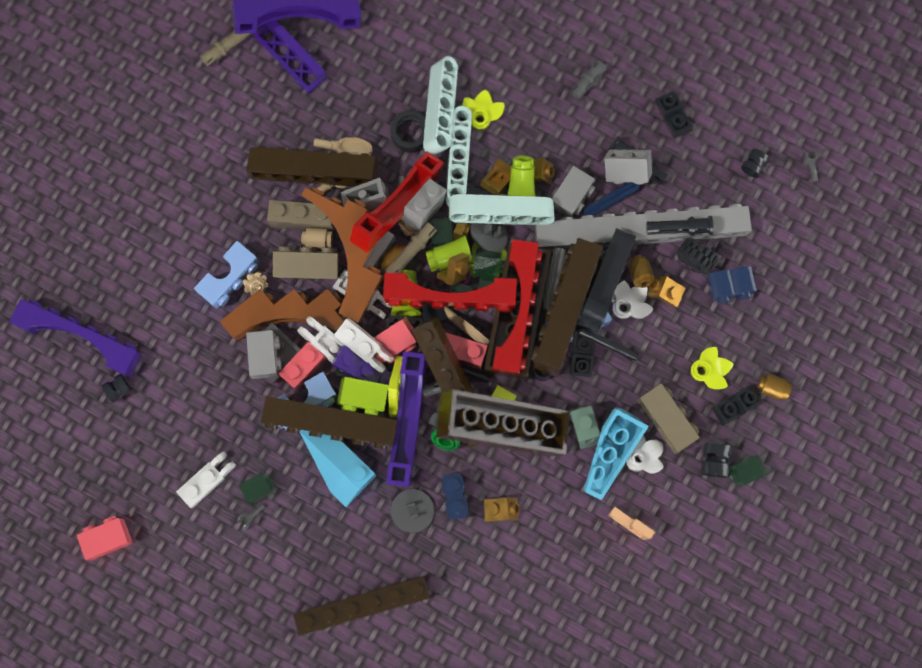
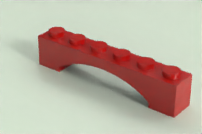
(376, 224)
(401, 290)
(509, 356)

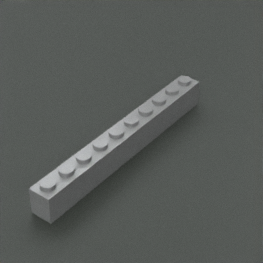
(560, 234)

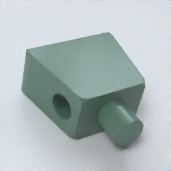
(585, 426)

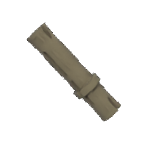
(221, 47)
(414, 246)

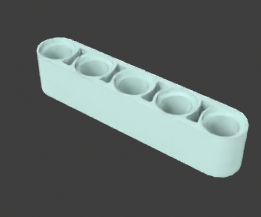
(440, 106)
(460, 148)
(501, 209)

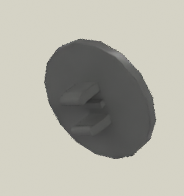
(489, 236)
(412, 510)

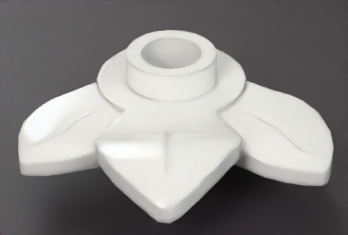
(633, 300)
(648, 453)

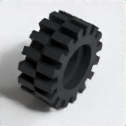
(697, 256)

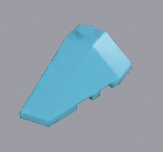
(615, 445)
(339, 467)

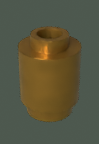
(390, 255)
(641, 271)
(774, 387)

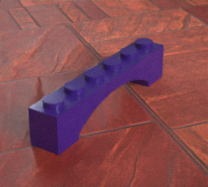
(252, 14)
(33, 319)
(408, 416)

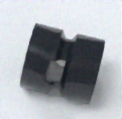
(716, 460)

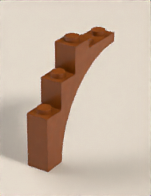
(362, 281)
(260, 312)

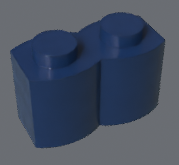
(731, 284)
(453, 490)

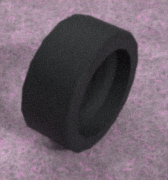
(409, 115)

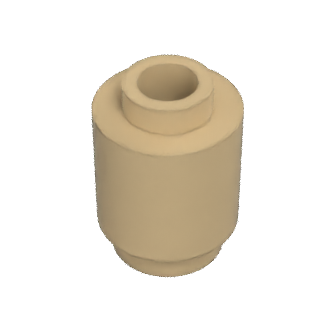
(317, 238)

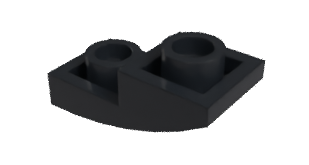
(673, 114)
(582, 356)
(737, 405)

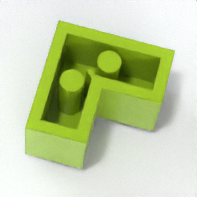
(362, 394)

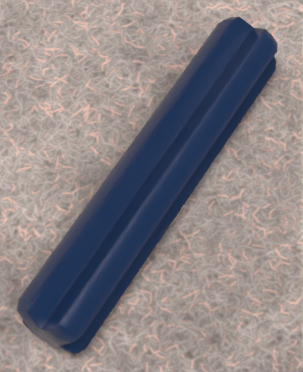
(610, 199)

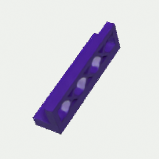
(296, 49)

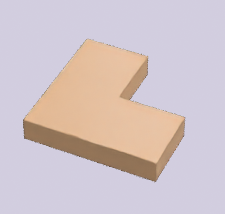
(634, 526)

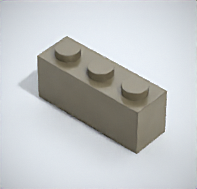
(297, 216)
(306, 263)
(669, 418)

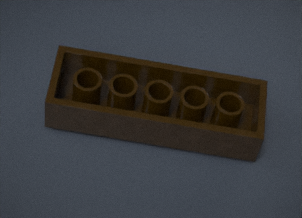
(567, 308)
(505, 321)
(502, 423)

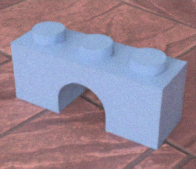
(218, 290)
(319, 392)

